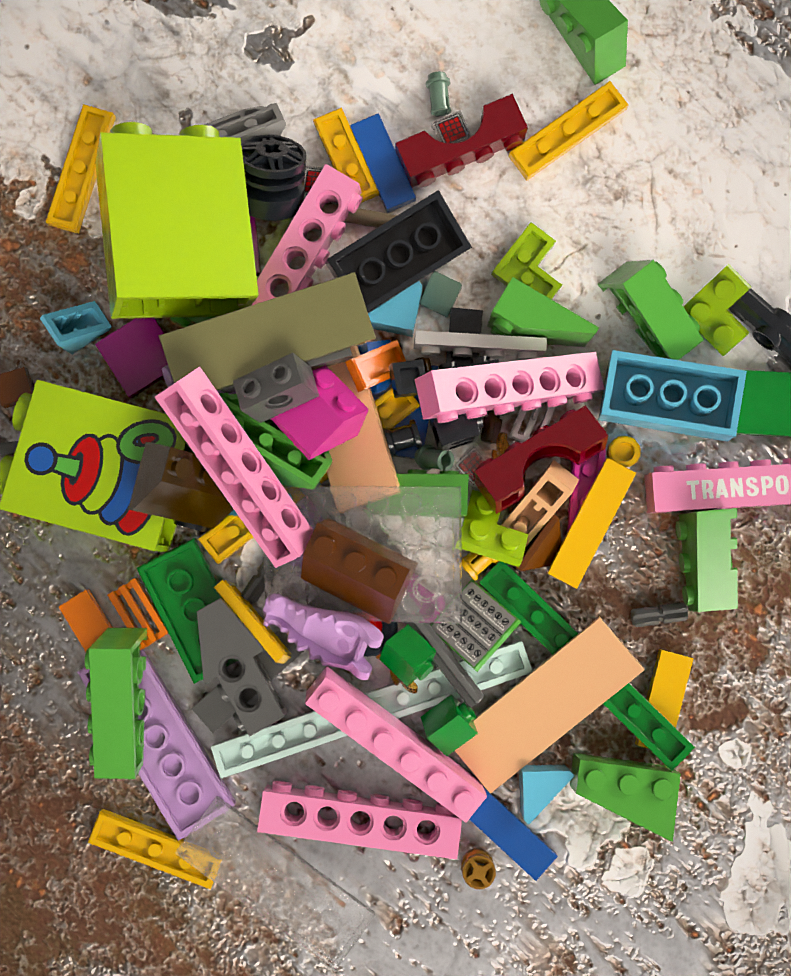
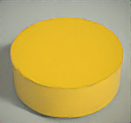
(624, 451)

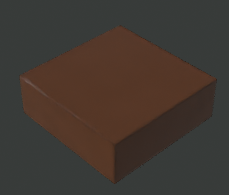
(13, 385)

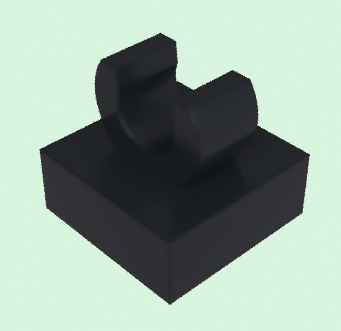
(403, 377)

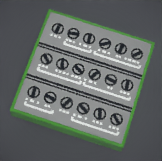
(482, 627)

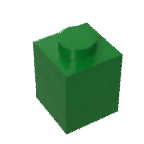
(408, 655)
(449, 724)

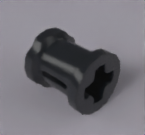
(402, 437)

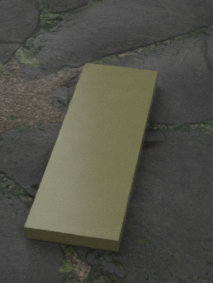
(302, 323)

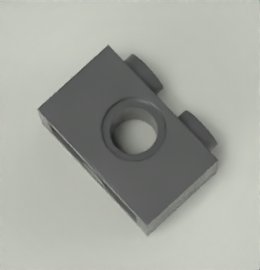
(276, 388)

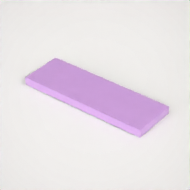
(174, 761)

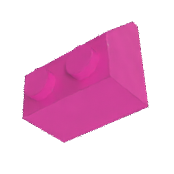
(325, 419)

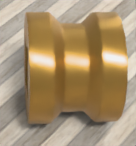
(481, 875)

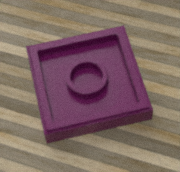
(135, 354)

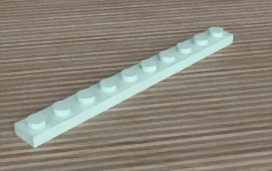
(313, 729)

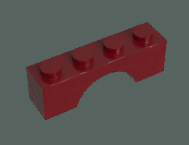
(428, 158)
(573, 437)

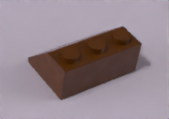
(356, 569)

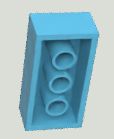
(672, 395)

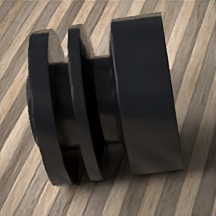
(273, 176)

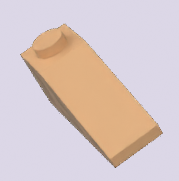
(541, 500)

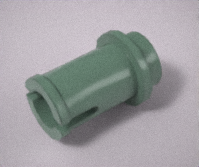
(439, 96)
(430, 457)

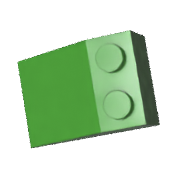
(531, 314)

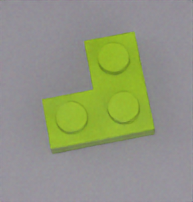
(523, 262)
(711, 312)
(486, 537)

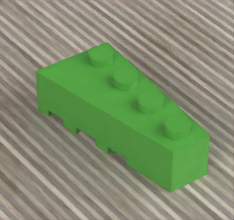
(116, 703)

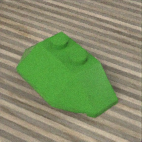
(279, 451)

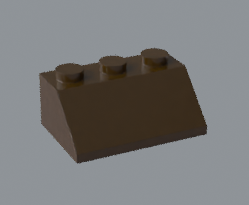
(177, 488)

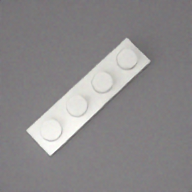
(492, 345)

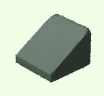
(440, 294)

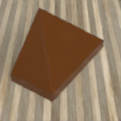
(542, 547)

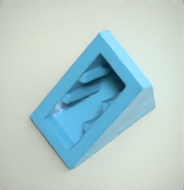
(399, 312)
(76, 326)
(539, 786)

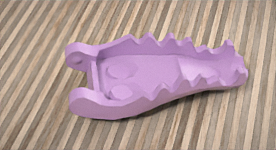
(328, 635)

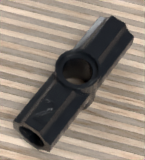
(769, 325)

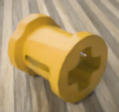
(475, 564)

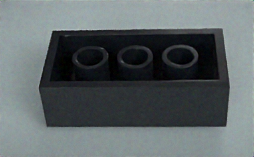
(402, 250)

